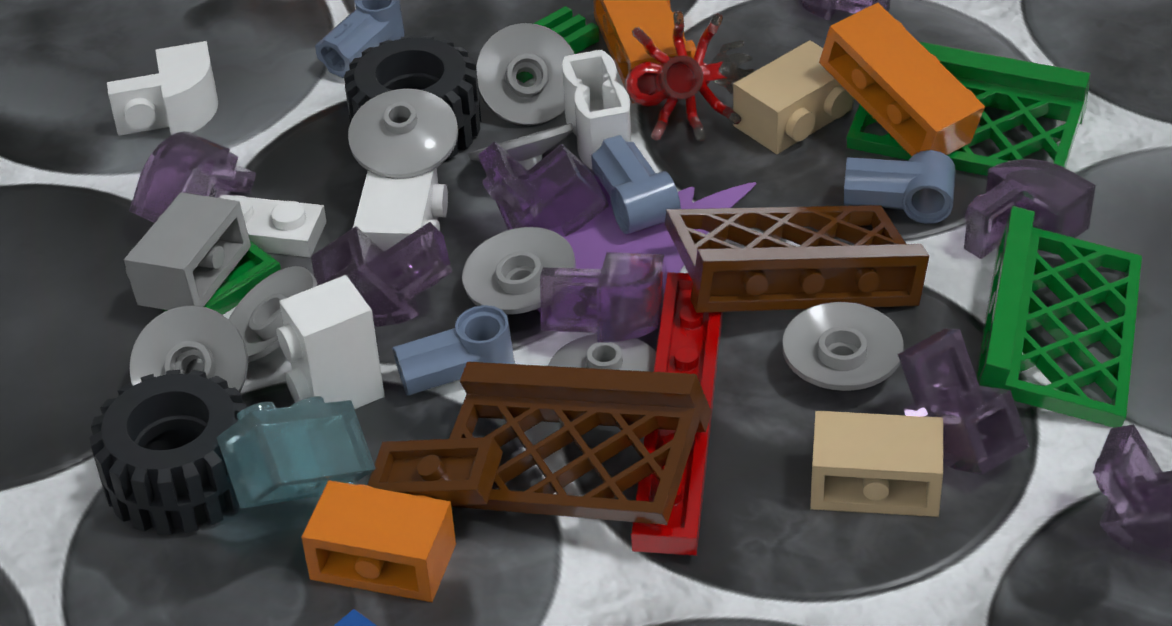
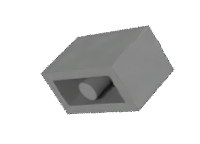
(187, 252)

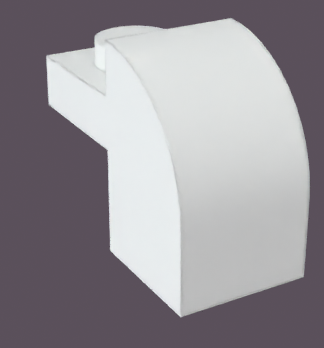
(176, 97)

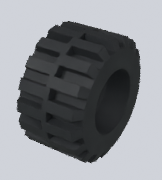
(422, 66)
(163, 453)

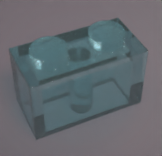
(293, 450)

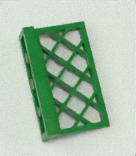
(1003, 84)
(1008, 320)

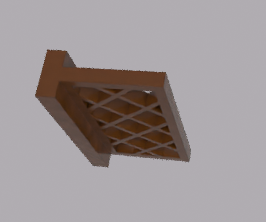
(786, 277)
(581, 401)

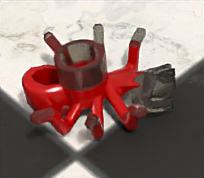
(685, 76)

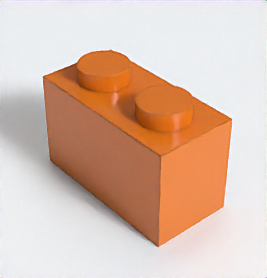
(379, 540)

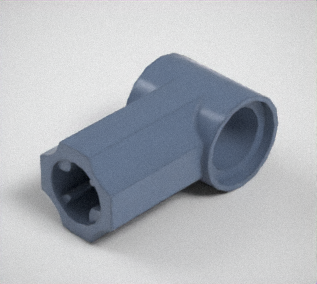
(363, 28)
(918, 186)
(635, 190)
(435, 360)

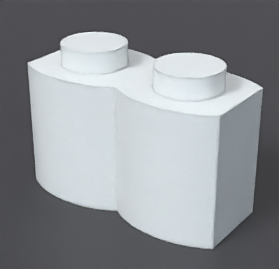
(594, 101)

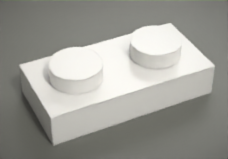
(282, 225)

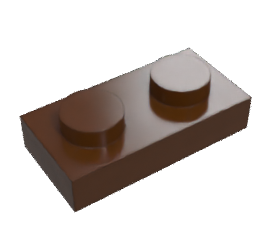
(439, 468)

